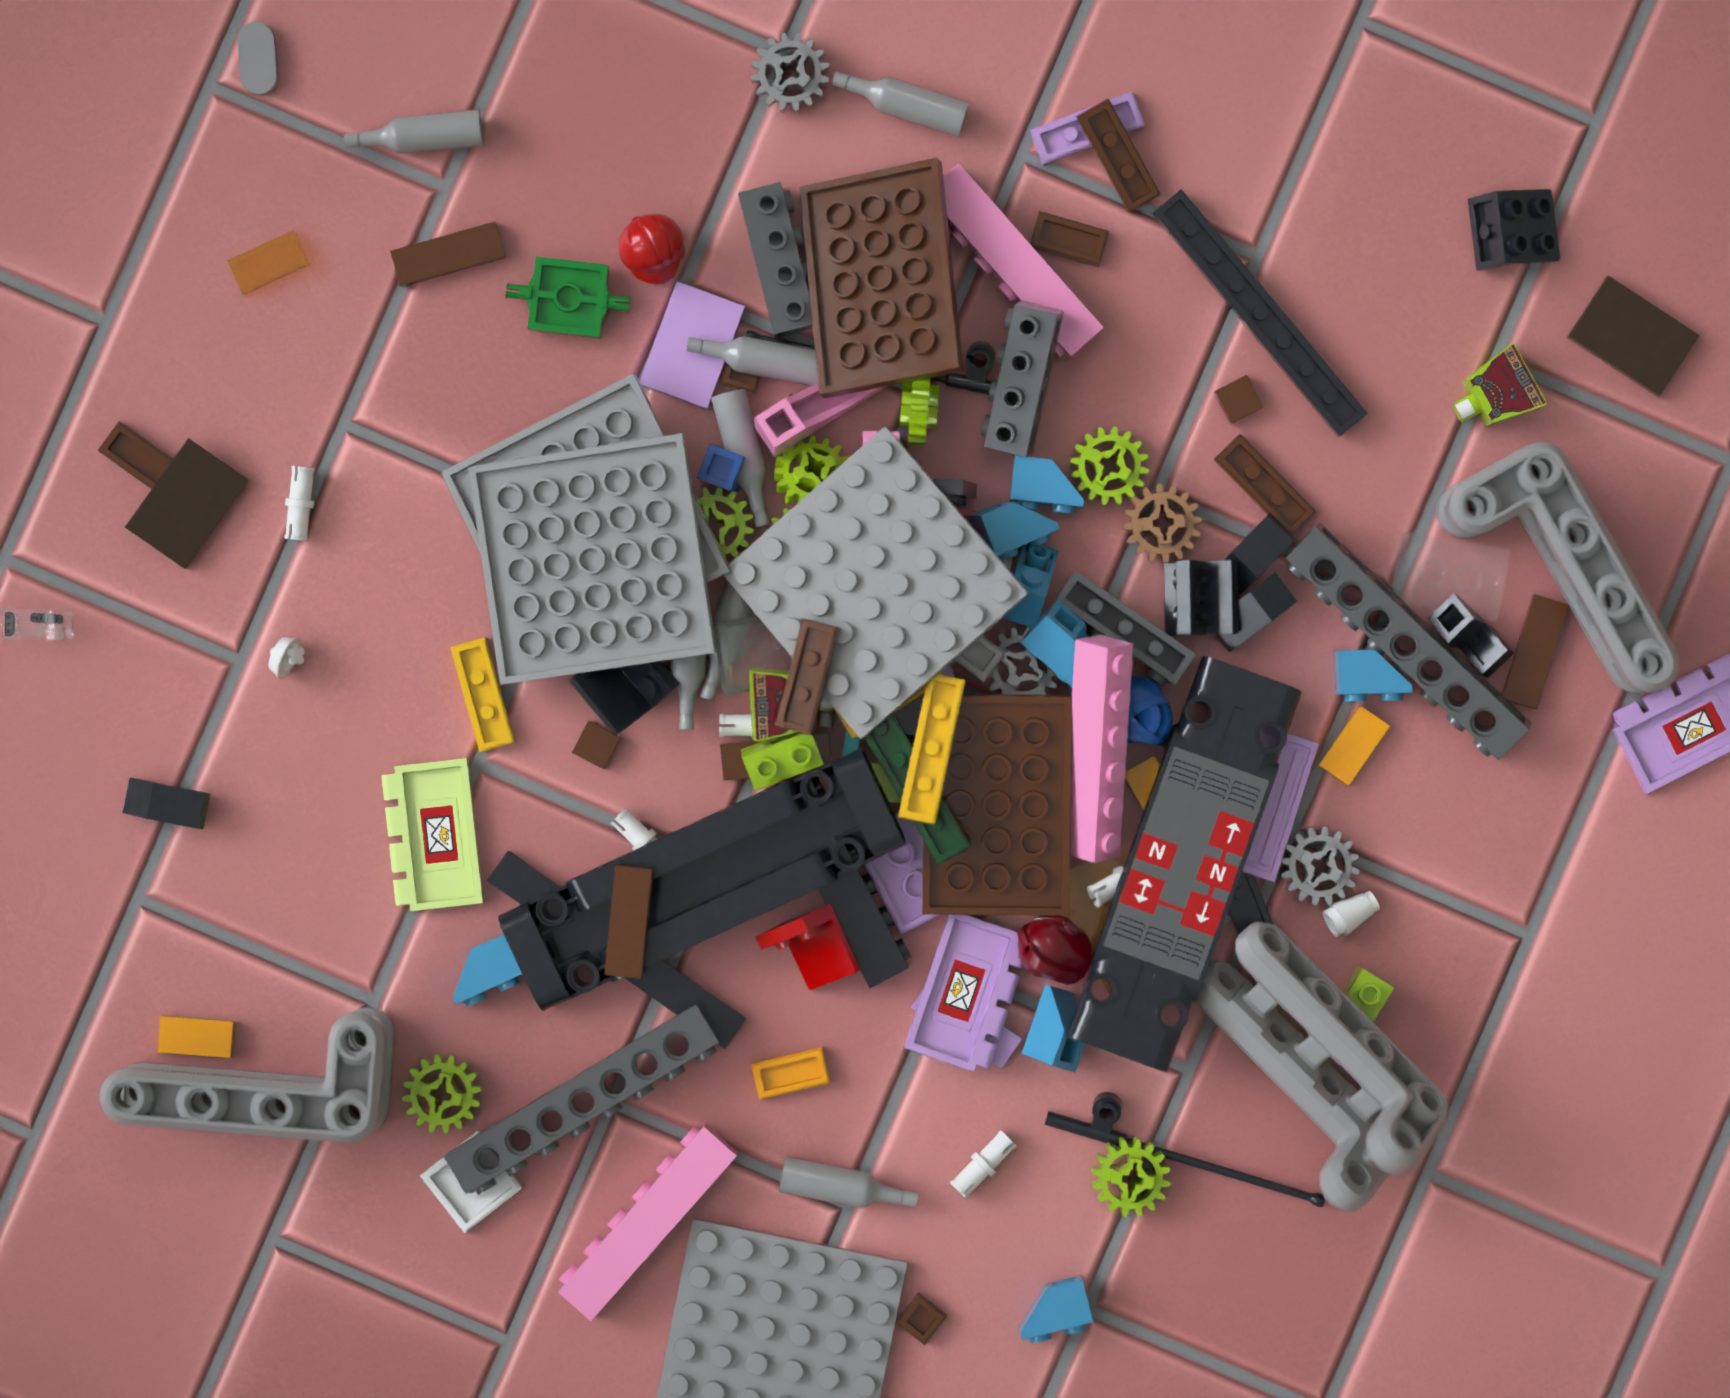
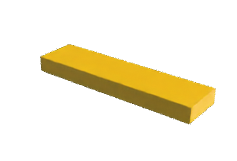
(932, 749)

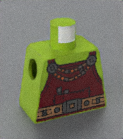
(1500, 389)
(765, 699)

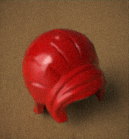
(652, 248)

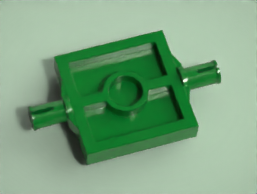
(568, 297)

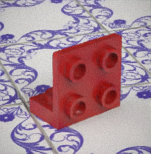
(816, 946)

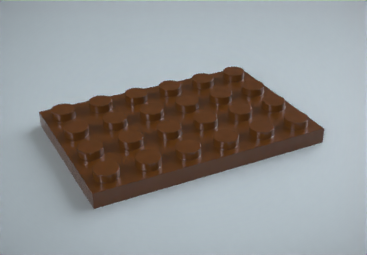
(881, 278)
(1013, 804)

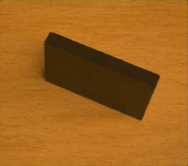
(1633, 336)
(186, 503)

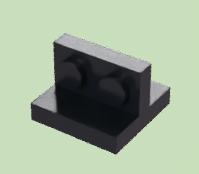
(1201, 597)

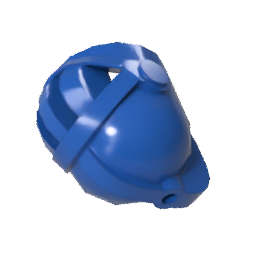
(1149, 713)

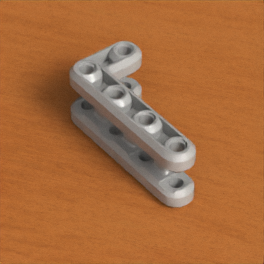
(1582, 569)
(250, 1099)
(1365, 1140)

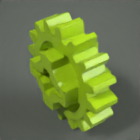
(919, 409)
(811, 457)
(1124, 474)
(731, 521)
(426, 1089)
(1146, 1179)

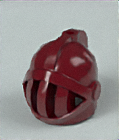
(1054, 949)

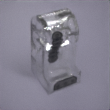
(36, 624)

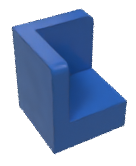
(721, 468)

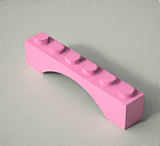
(803, 415)

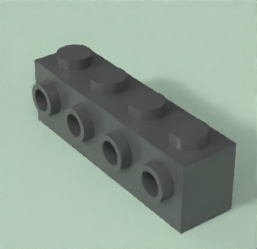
(777, 257)
(1022, 379)
(1112, 618)

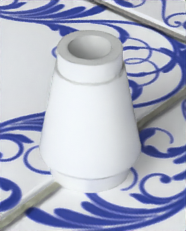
(1349, 913)

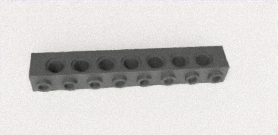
(1493, 739)
(466, 1159)

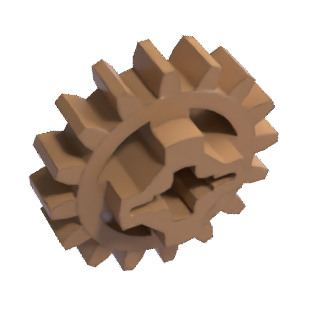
(1146, 524)

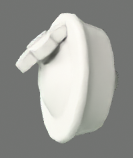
(285, 656)

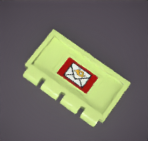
(436, 833)

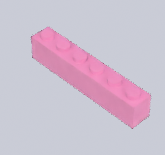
(1013, 260)
(1099, 745)
(647, 1222)

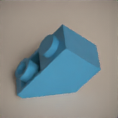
(1042, 483)
(1009, 526)
(1034, 573)
(1054, 639)
(1367, 673)
(485, 968)
(1049, 1030)
(1057, 1308)

